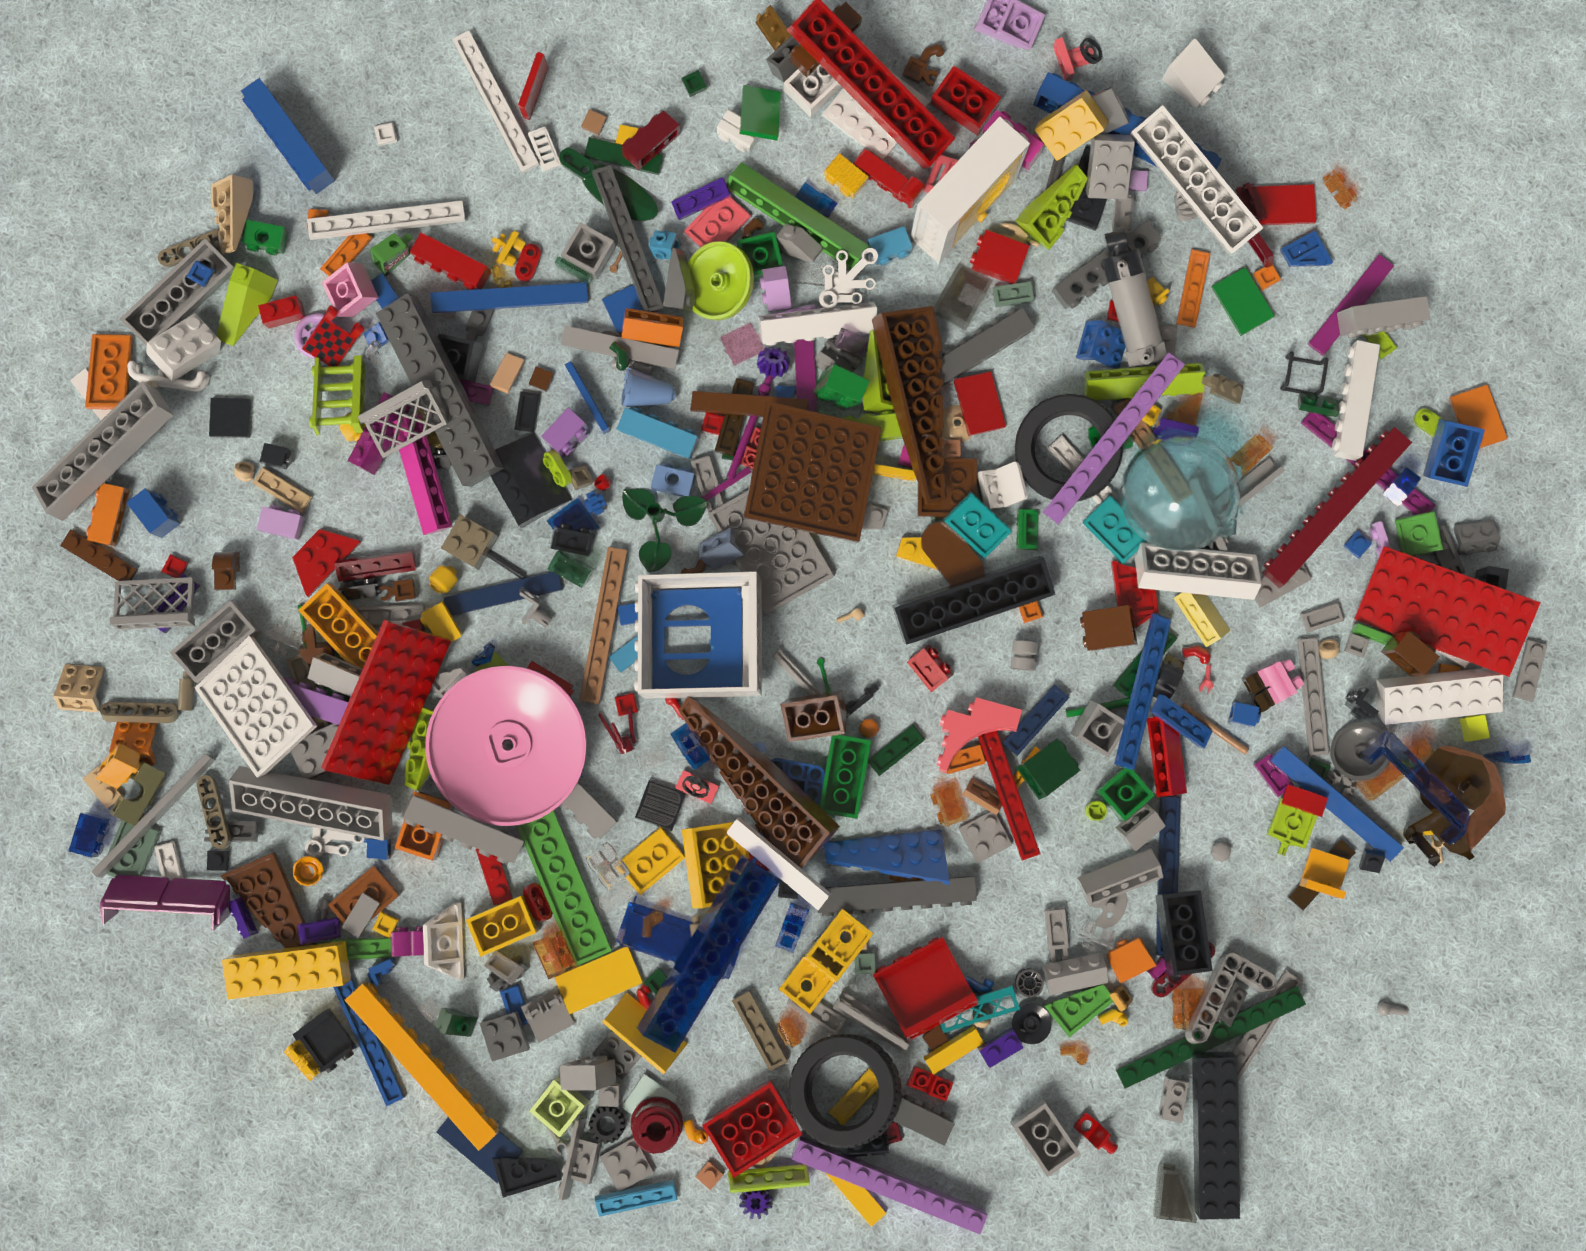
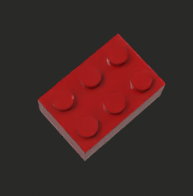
(965, 100)

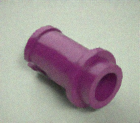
(1159, 969)

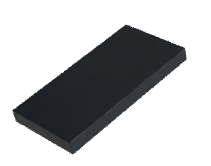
(1086, 210)

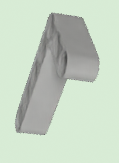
(1221, 992)

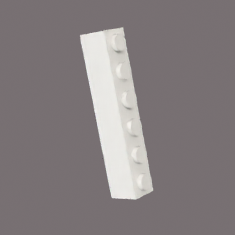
(816, 323)
(1356, 400)

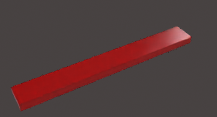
(1009, 795)

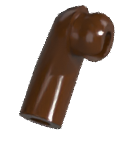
(935, 49)
(754, 224)
(699, 568)

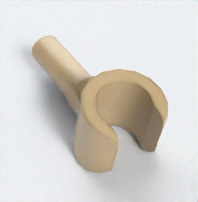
(857, 614)
(1438, 846)

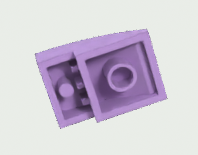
(1010, 22)

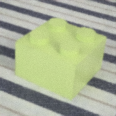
(559, 1107)

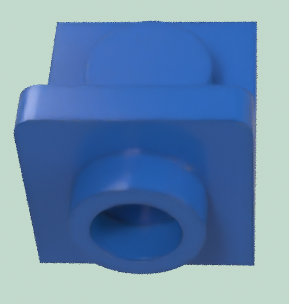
(383, 967)

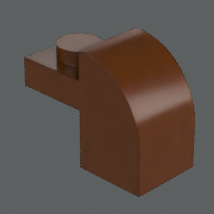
(225, 568)
(312, 647)

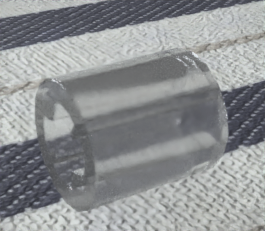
(429, 1009)

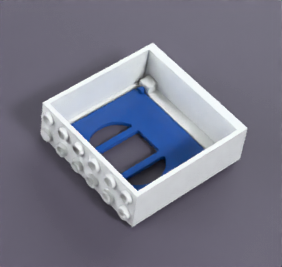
(725, 672)

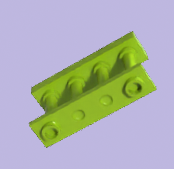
(356, 402)

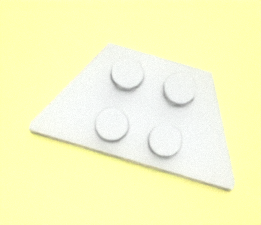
(445, 942)

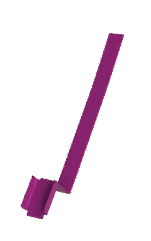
(726, 484)

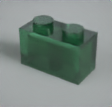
(570, 568)

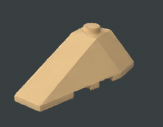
(232, 203)

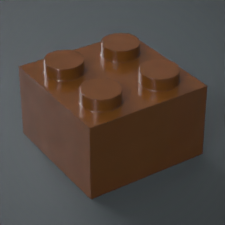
(1410, 653)

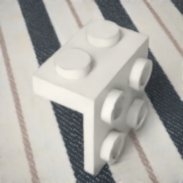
(1002, 486)

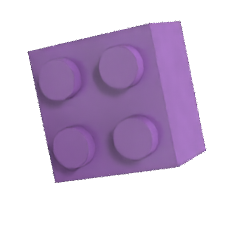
(566, 433)

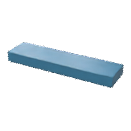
(636, 1198)

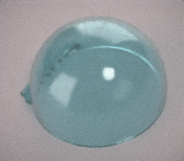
(1181, 492)

